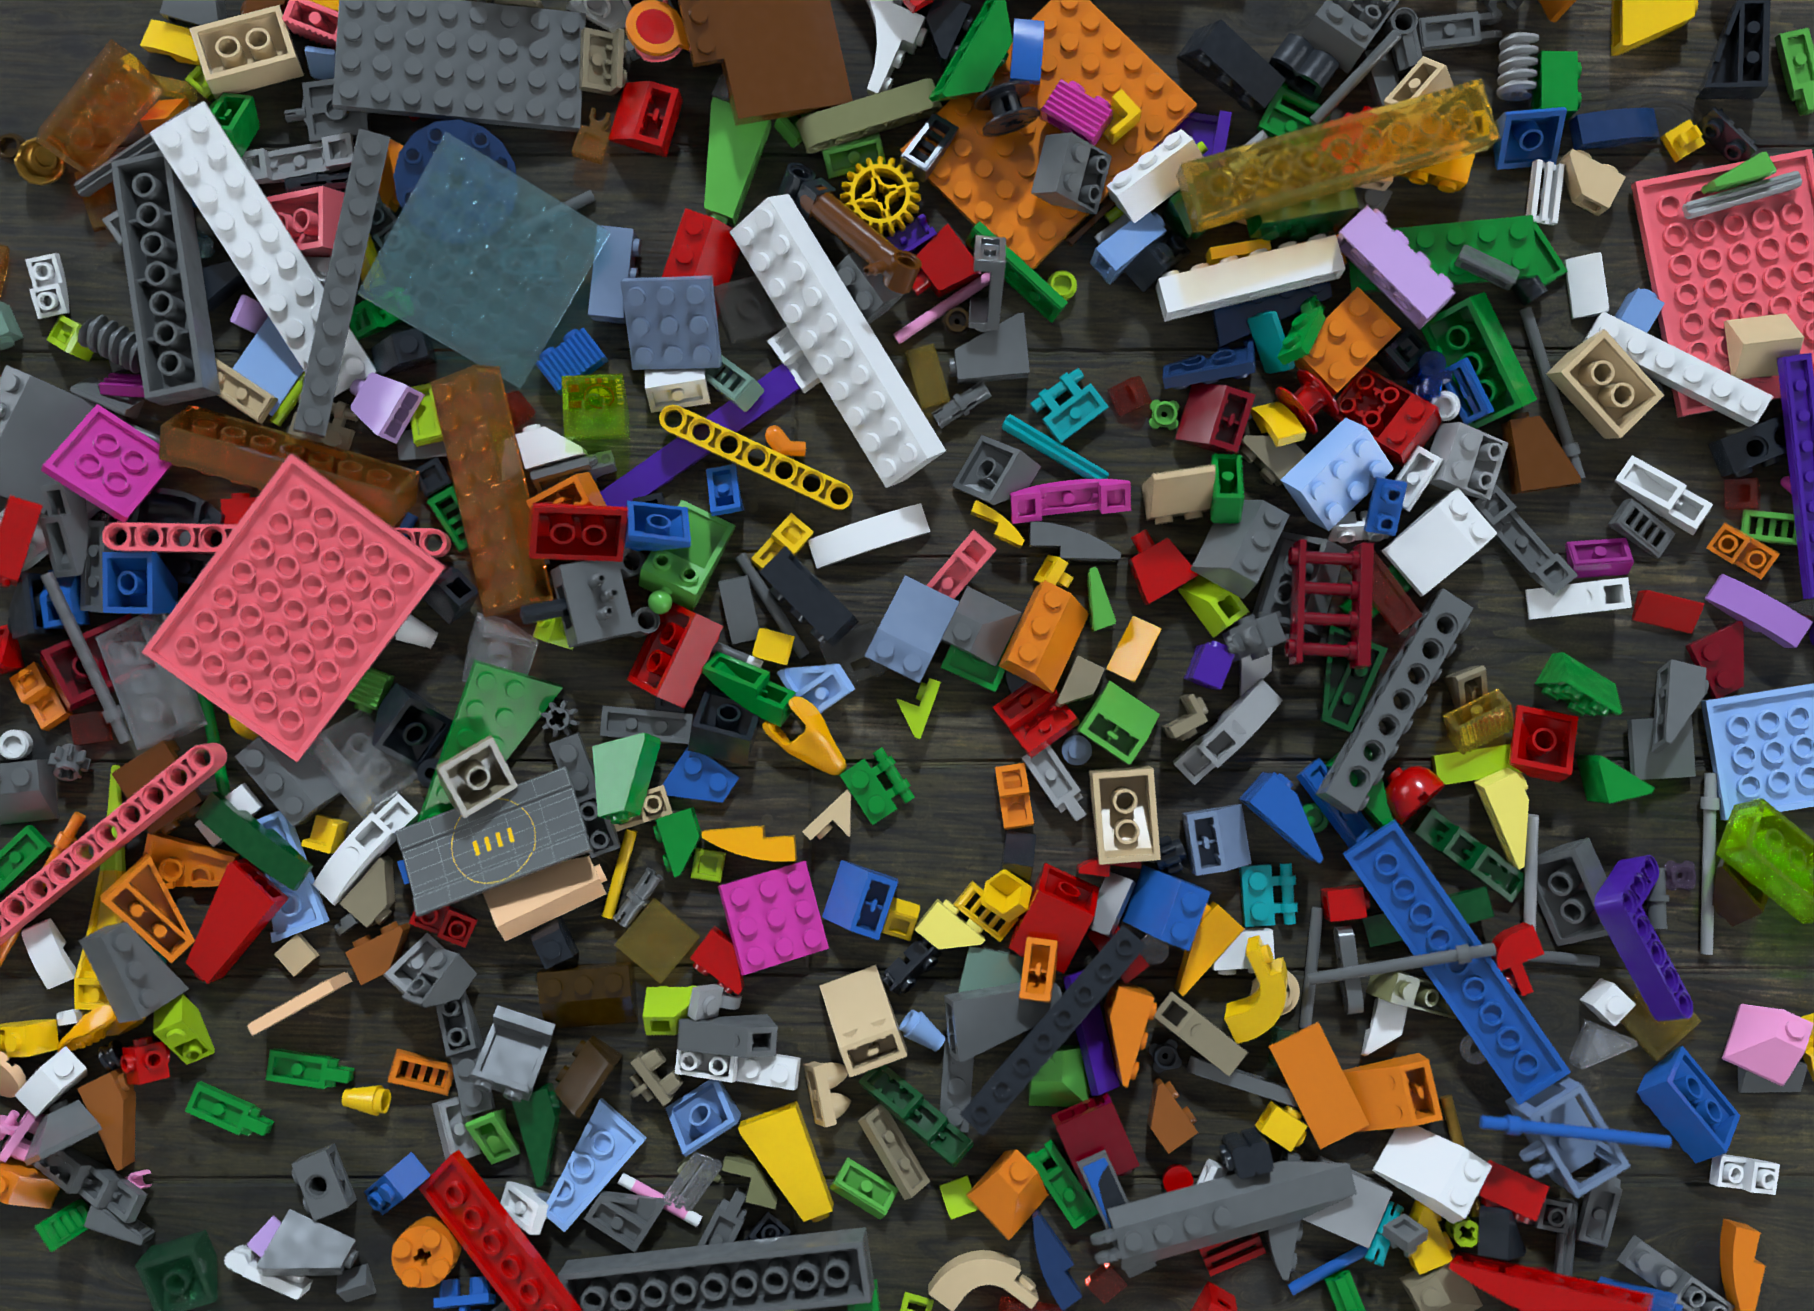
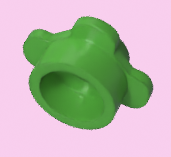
(1171, 410)

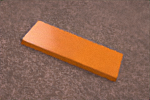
(1318, 1085)

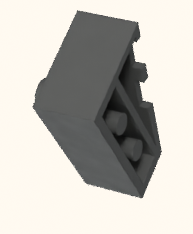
(130, 972)

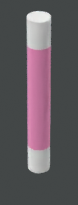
(641, 1189)

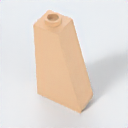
(544, 895)

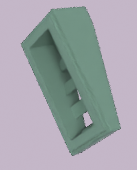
(744, 394)

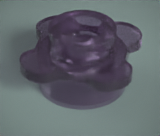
(1688, 877)

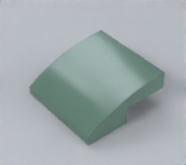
(989, 969)

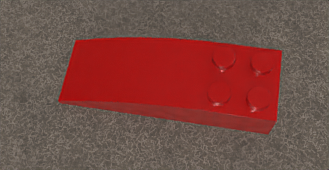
(1545, 1290)

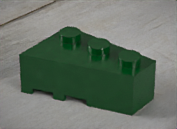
(1306, 218)

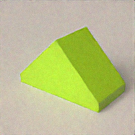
(65, 336)

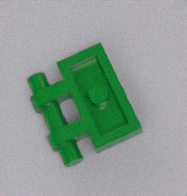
(869, 791)

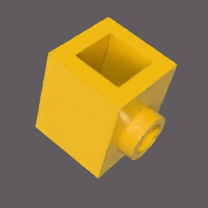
(1282, 1125)

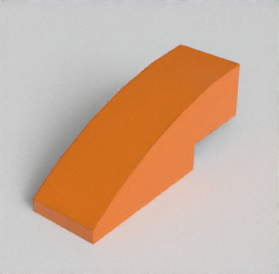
(1739, 1268)

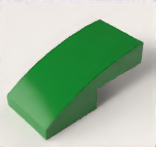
(370, 319)

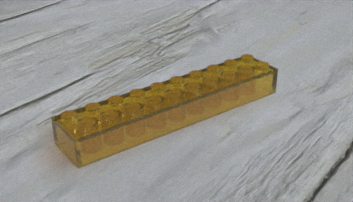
(1337, 155)

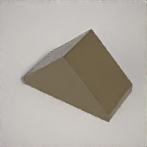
(1467, 685)

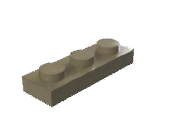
(894, 1151)

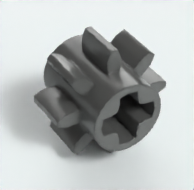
(552, 715)
(69, 762)

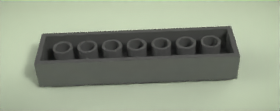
(165, 281)

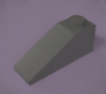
(1678, 693)

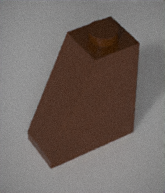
(1535, 456)

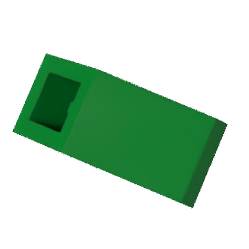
(680, 837)

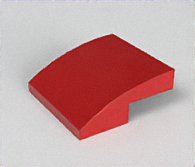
(1034, 718)

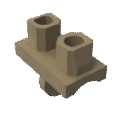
(661, 1087)

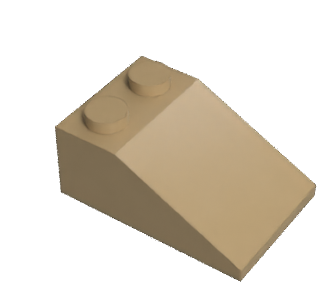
(1178, 494)
(1125, 814)

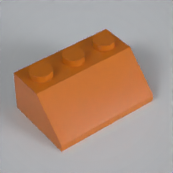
(1045, 636)

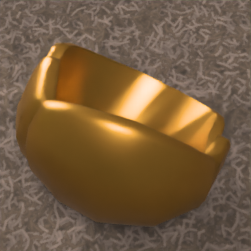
(38, 164)

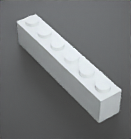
(1250, 277)
(1686, 372)

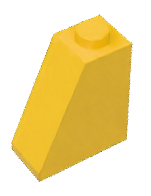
(1646, 20)

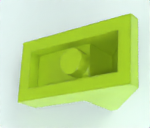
(918, 715)

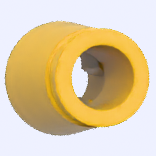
(368, 1099)

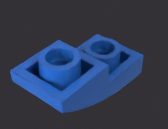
(1027, 50)

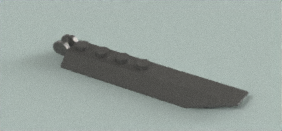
(1221, 1211)

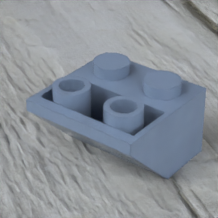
(1216, 839)

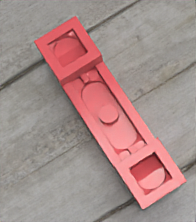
(962, 565)

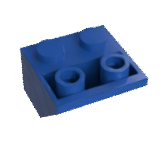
(860, 899)

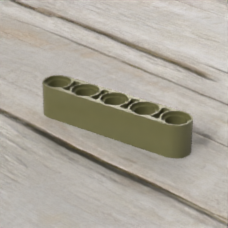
(868, 116)

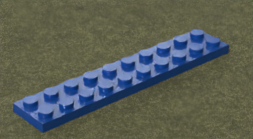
(1473, 990)

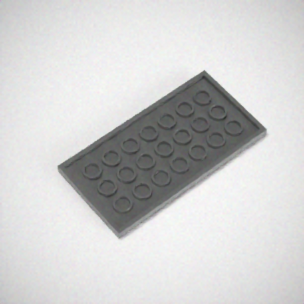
(460, 62)

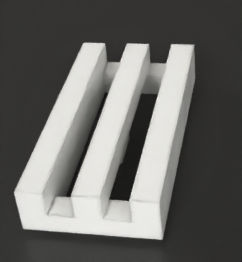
(1550, 192)

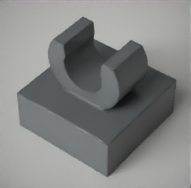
(1405, 1234)

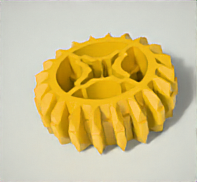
(892, 192)

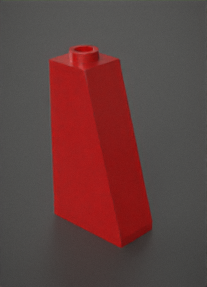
(234, 919)

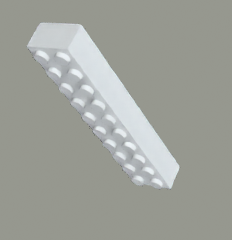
(837, 340)

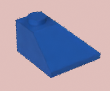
(656, 527)

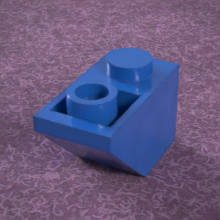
(72, 592)
(396, 1184)

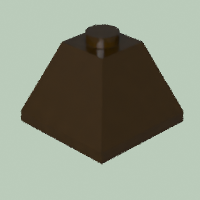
(1736, 896)

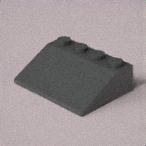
(32, 427)

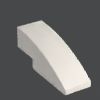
(1663, 495)

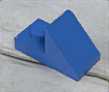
(724, 490)

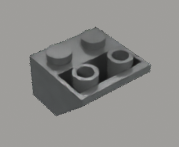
(1071, 173)
(867, 291)

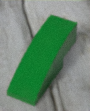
(749, 687)

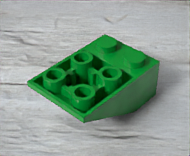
(1579, 687)

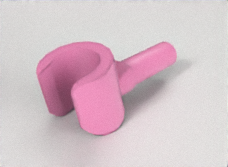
(137, 1178)

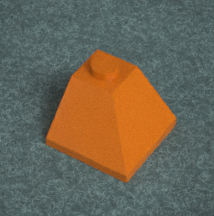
(1009, 1192)

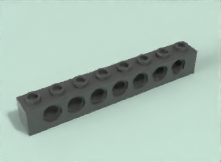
(1336, 788)

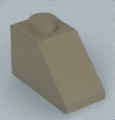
(373, 894)

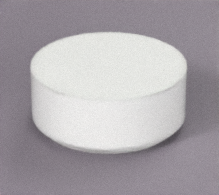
(15, 744)

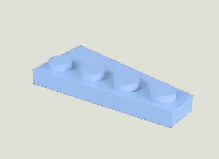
(596, 1158)

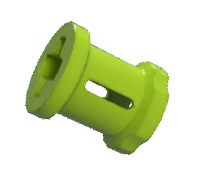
(1469, 1237)

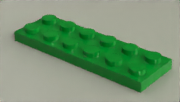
(1502, 238)

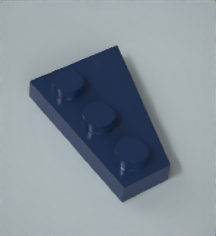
(1222, 364)

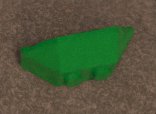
(978, 55)

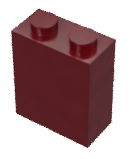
(1094, 1128)

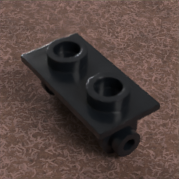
(1729, 141)
(905, 975)

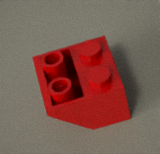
(646, 117)

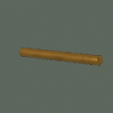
(1456, 1137)

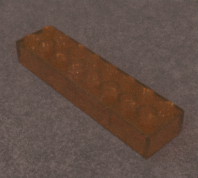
(254, 454)
(490, 488)

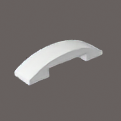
(868, 535)

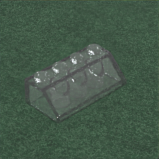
(150, 696)

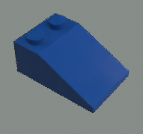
(1281, 809)

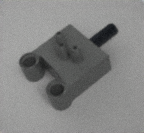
(594, 602)

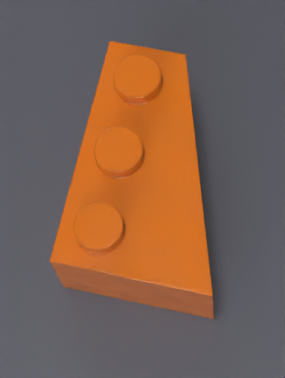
(149, 909)

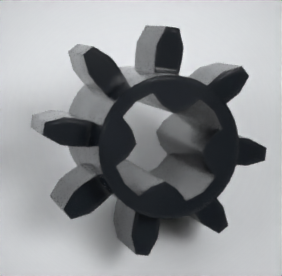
(1171, 855)

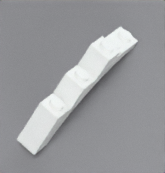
(895, 31)

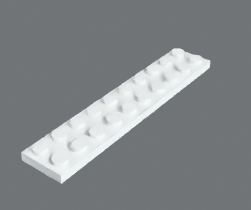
(252, 234)

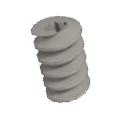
(1515, 66)

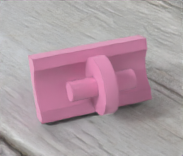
(16, 1145)

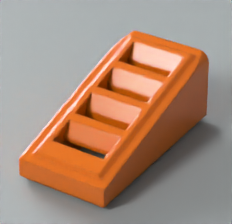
(424, 1061)

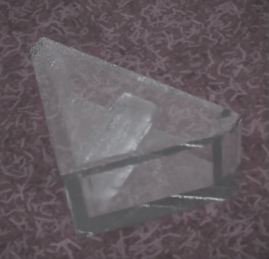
(1598, 1044)

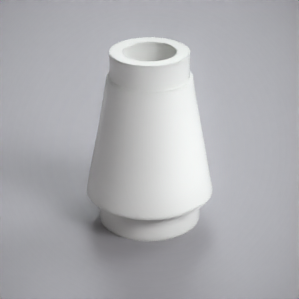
(416, 633)

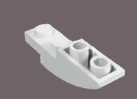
(363, 848)
(772, 1071)

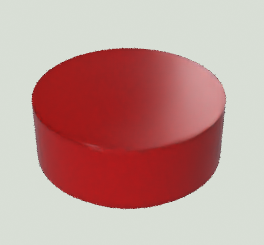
(1176, 1177)

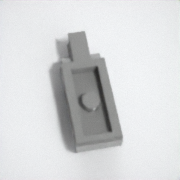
(1056, 782)

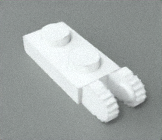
(244, 1262)

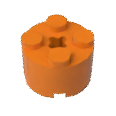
(416, 1266)

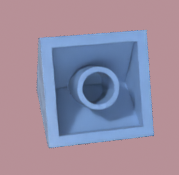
(702, 1115)

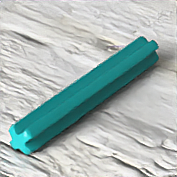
(1053, 449)

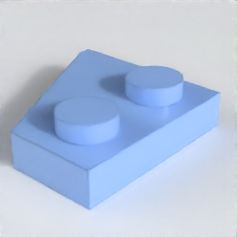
(818, 684)

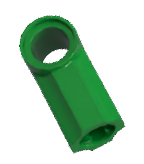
(1344, 1292)

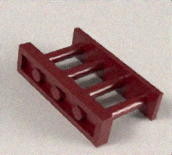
(1357, 620)

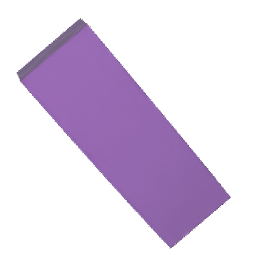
(1758, 611)

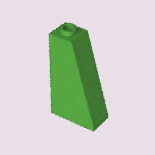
(731, 161)

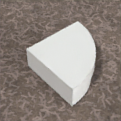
(70, 1016)

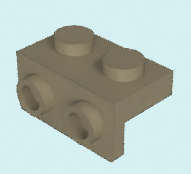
(602, 61)
(1186, 725)

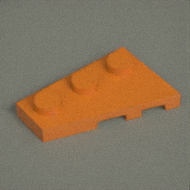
(187, 862)

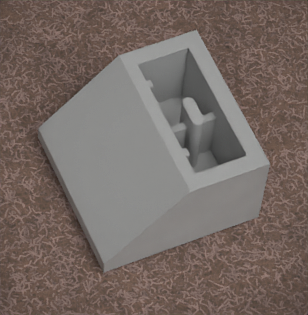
(1469, 458)

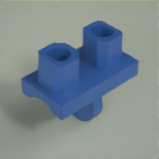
(1385, 506)
(450, 1294)

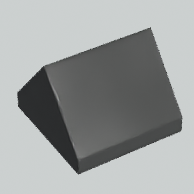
(355, 1283)

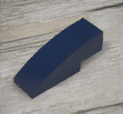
(1613, 128)
(1054, 1262)

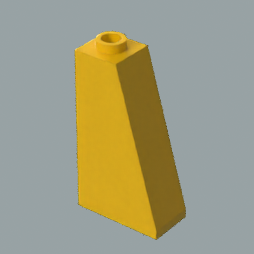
(787, 1153)

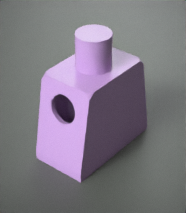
(384, 405)

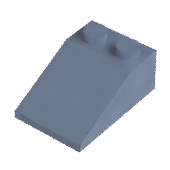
(912, 629)

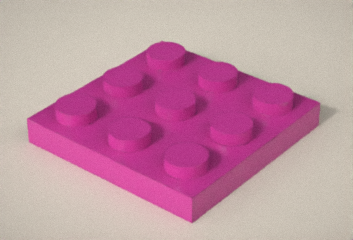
(108, 463)
(773, 917)

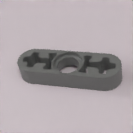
(1347, 956)

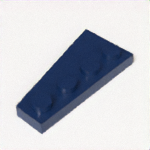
(1232, 323)

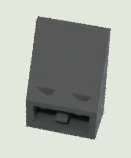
(1347, 27)

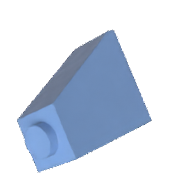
(1125, 244)

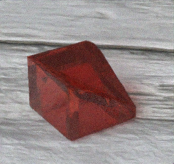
(90, 728)

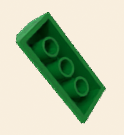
(1475, 332)

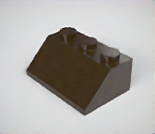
(588, 994)

